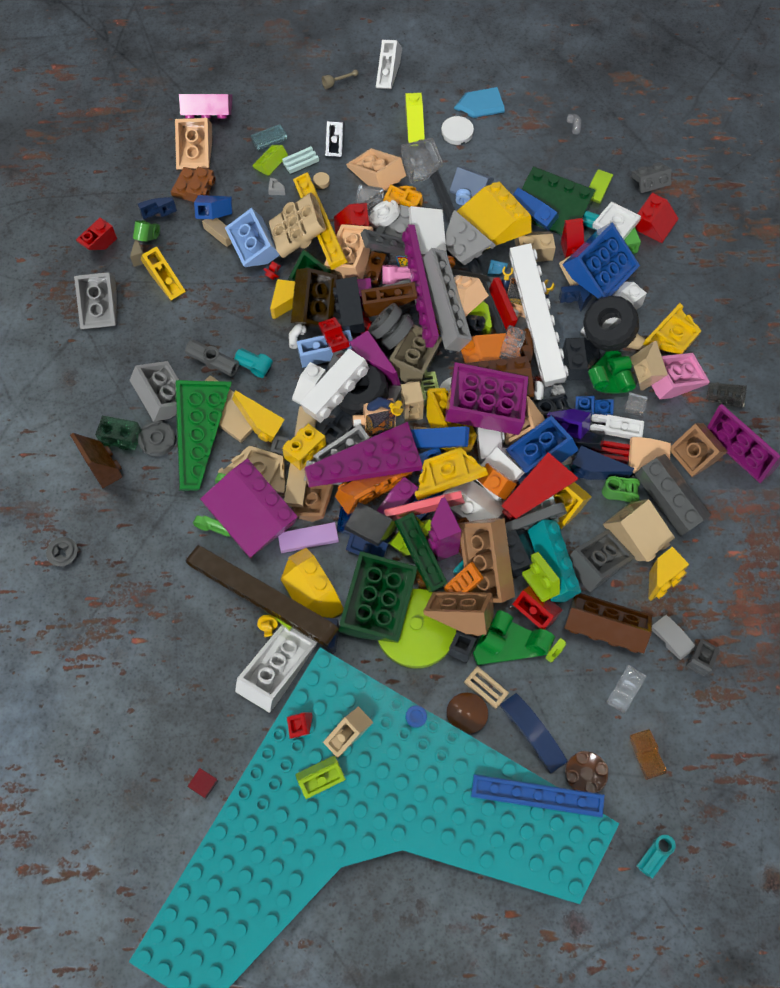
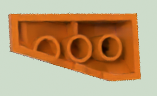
(366, 490)

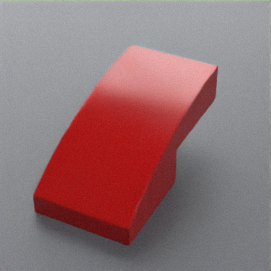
(333, 335)

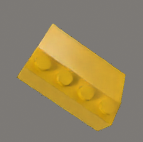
(497, 214)

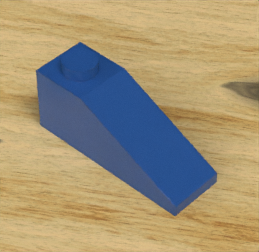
(537, 209)

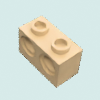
(412, 401)

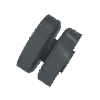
(390, 326)

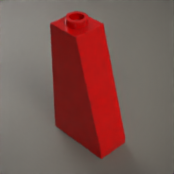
(540, 484)

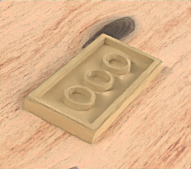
(232, 419)

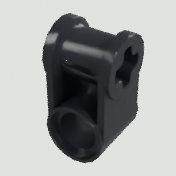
(553, 404)

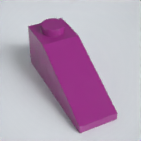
(400, 495)

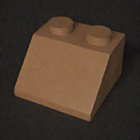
(697, 449)

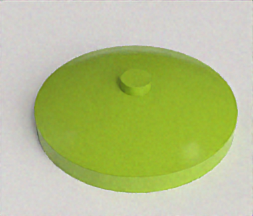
(422, 638)

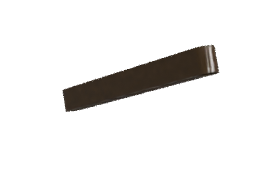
(262, 595)

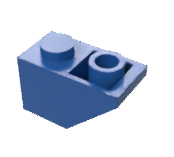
(212, 206)

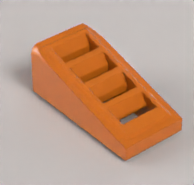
(454, 584)

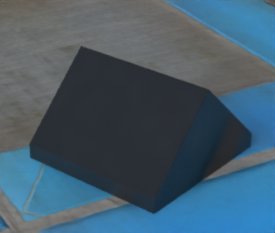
(370, 524)

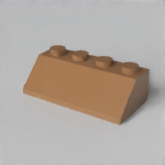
(487, 547)

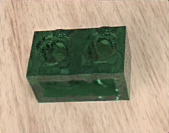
(119, 429)

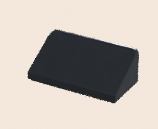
(590, 440)

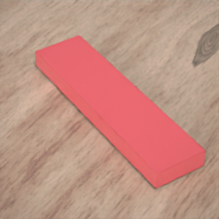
(424, 506)

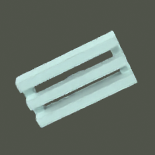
(299, 158)

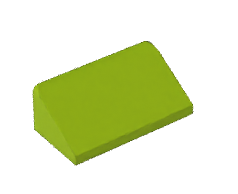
(270, 159)
(320, 777)

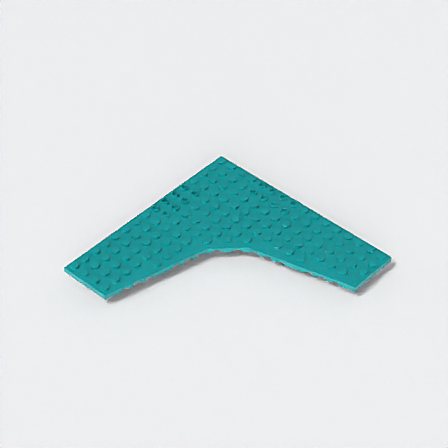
(399, 794)

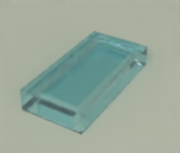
(269, 137)

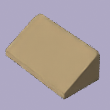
(217, 229)

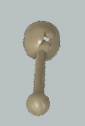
(328, 80)

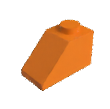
(497, 482)

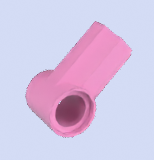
(394, 274)

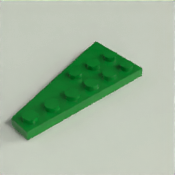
(198, 417)

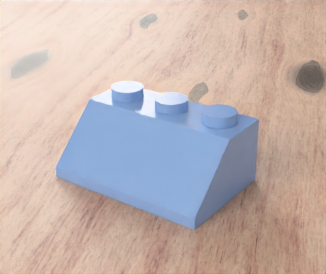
(252, 239)

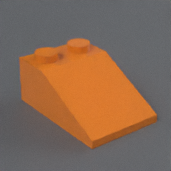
(483, 348)

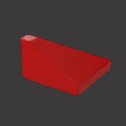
(299, 724)

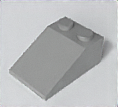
(96, 300)

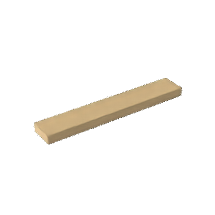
(296, 485)

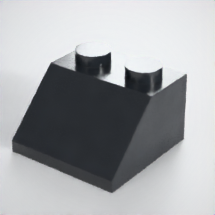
(579, 357)
(520, 551)

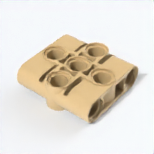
(297, 225)

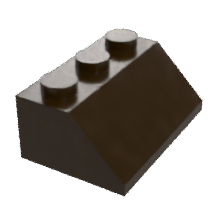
(313, 297)

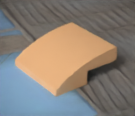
(645, 450)

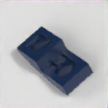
(163, 206)

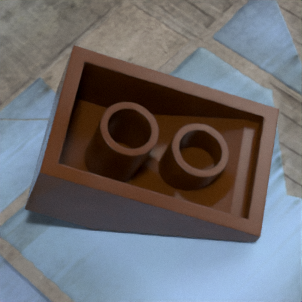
(98, 459)

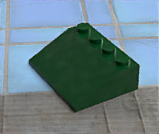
(560, 194)
(377, 598)

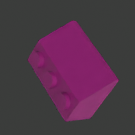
(444, 532)

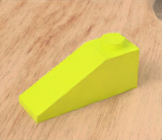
(414, 116)

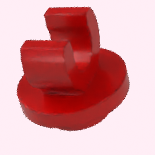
(273, 269)

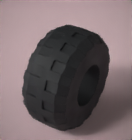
(608, 308)
(378, 387)

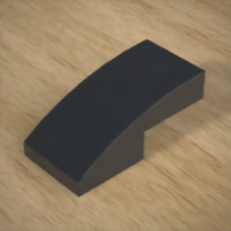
(338, 428)

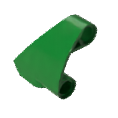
(612, 374)
(510, 641)

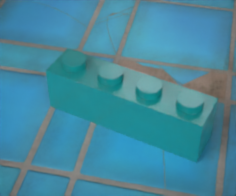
(550, 544)

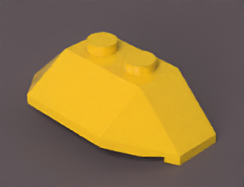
(436, 411)
(310, 585)

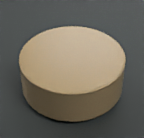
(321, 180)

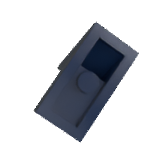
(575, 293)

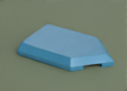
(481, 103)

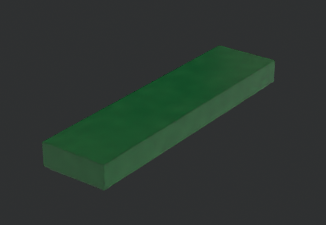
(421, 552)

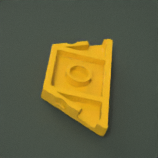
(675, 332)
(448, 472)

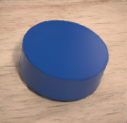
(416, 716)

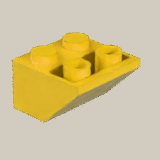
(666, 573)

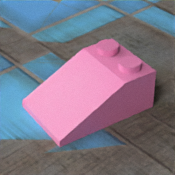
(683, 376)

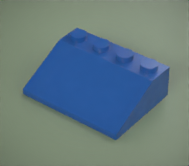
(602, 262)

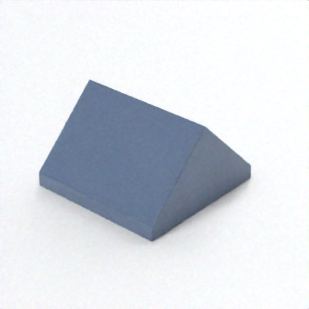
(470, 180)

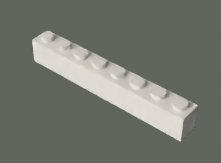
(537, 315)

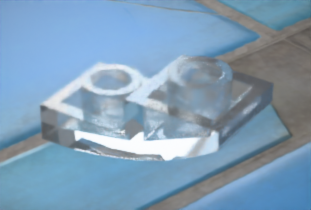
(512, 342)

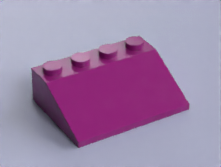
(487, 399)
(743, 444)
(249, 508)

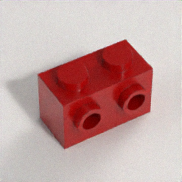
(540, 613)

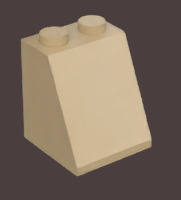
(640, 530)

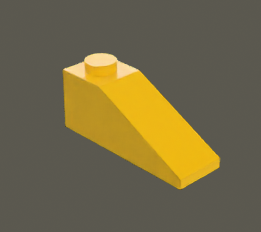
(162, 273)
(261, 420)

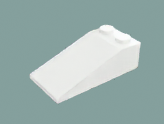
(274, 668)

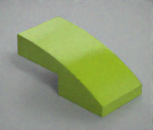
(600, 183)

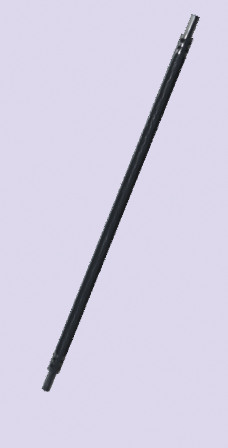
(473, 265)

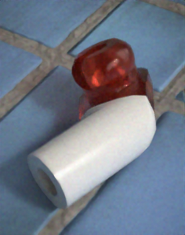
(539, 387)

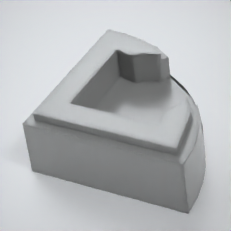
(276, 187)

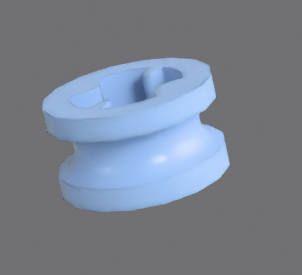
(462, 196)

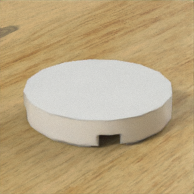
(457, 130)
(384, 214)

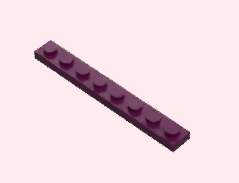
(418, 275)

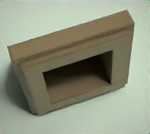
(136, 254)

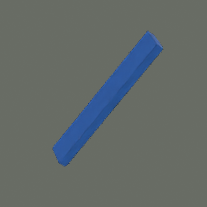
(537, 795)

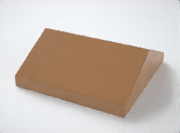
(315, 503)

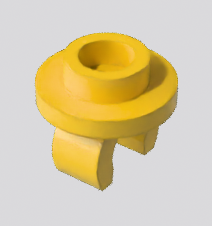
(267, 624)

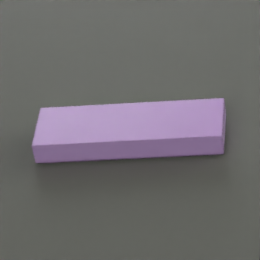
(308, 537)

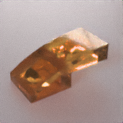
(647, 754)

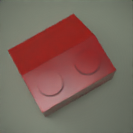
(352, 215)
(656, 218)

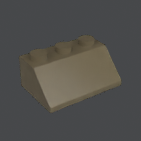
(412, 357)

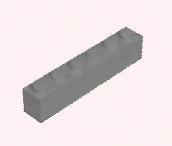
(446, 300)

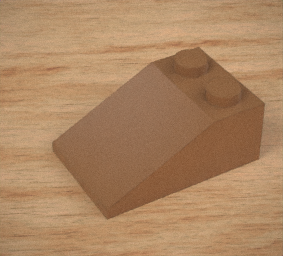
(462, 611)

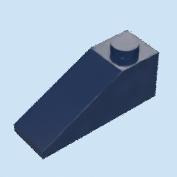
(596, 466)

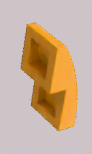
(404, 198)

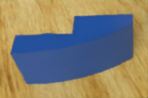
(589, 404)

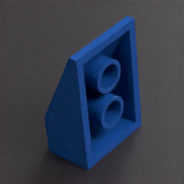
(544, 438)

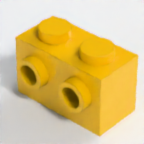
(303, 446)

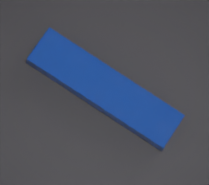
(441, 437)

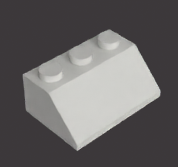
(478, 503)

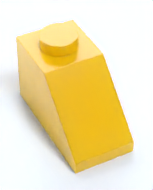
(282, 298)

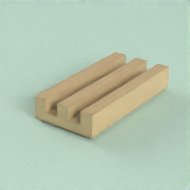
(470, 684)

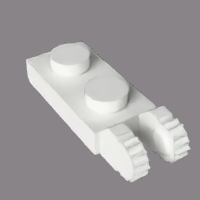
(617, 426)

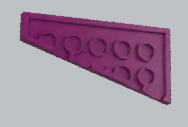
(376, 457)

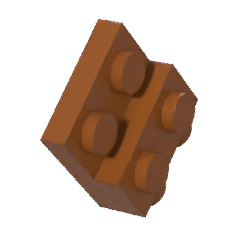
(193, 183)

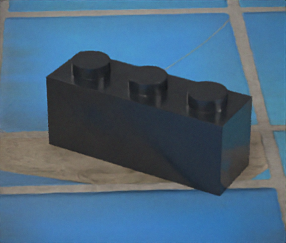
(349, 305)

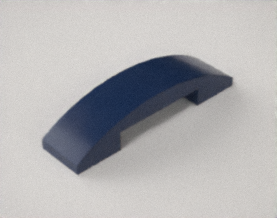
(535, 732)

